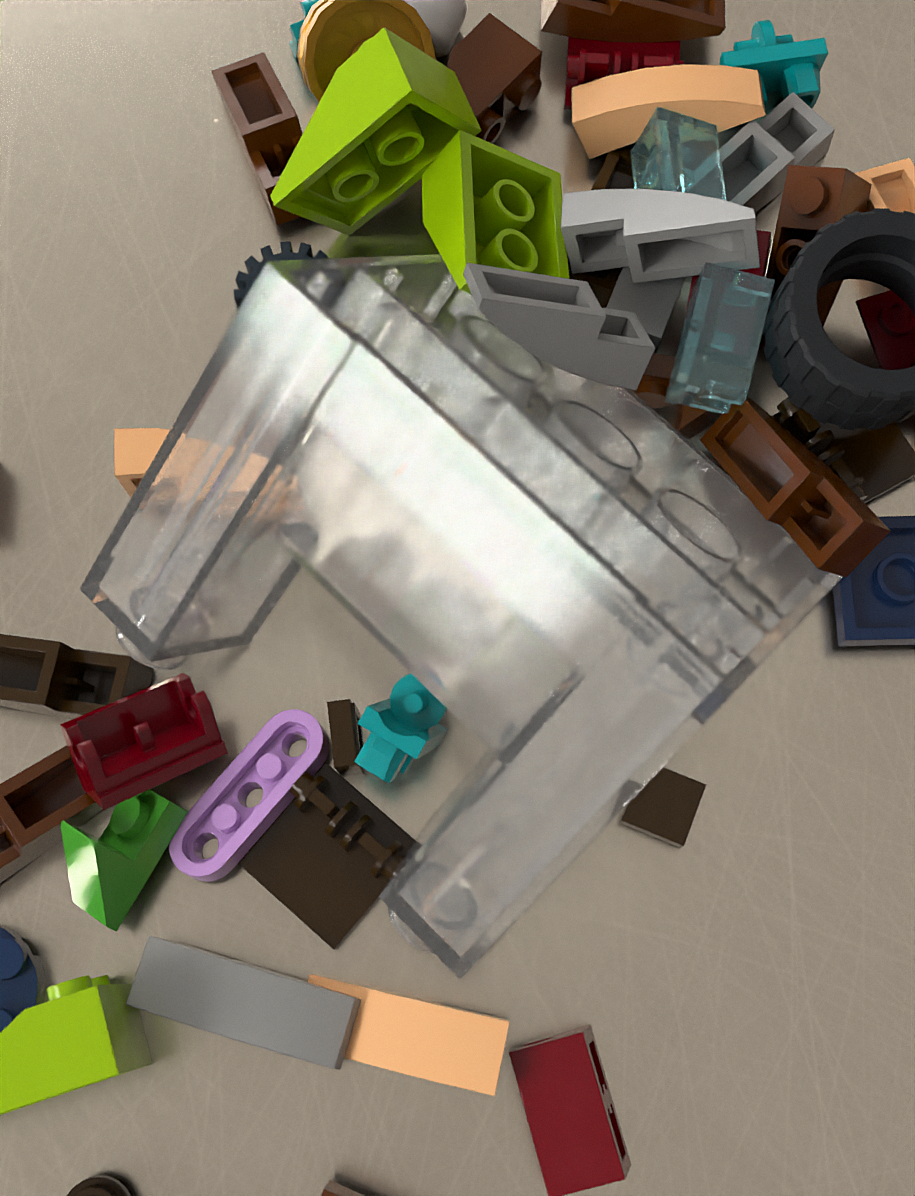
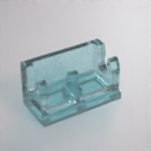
(678, 156)
(719, 339)

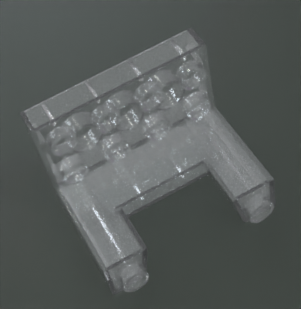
(491, 524)

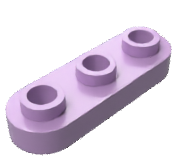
(223, 808)

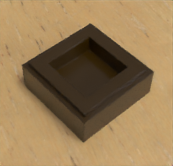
(345, 736)
(665, 807)

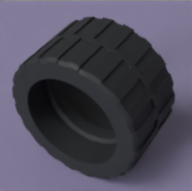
(803, 358)

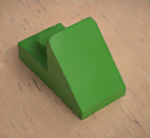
(113, 869)

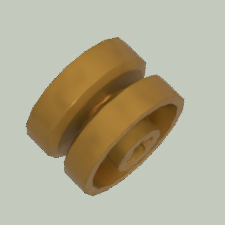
(340, 27)

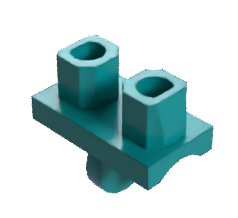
(780, 62)
(401, 729)

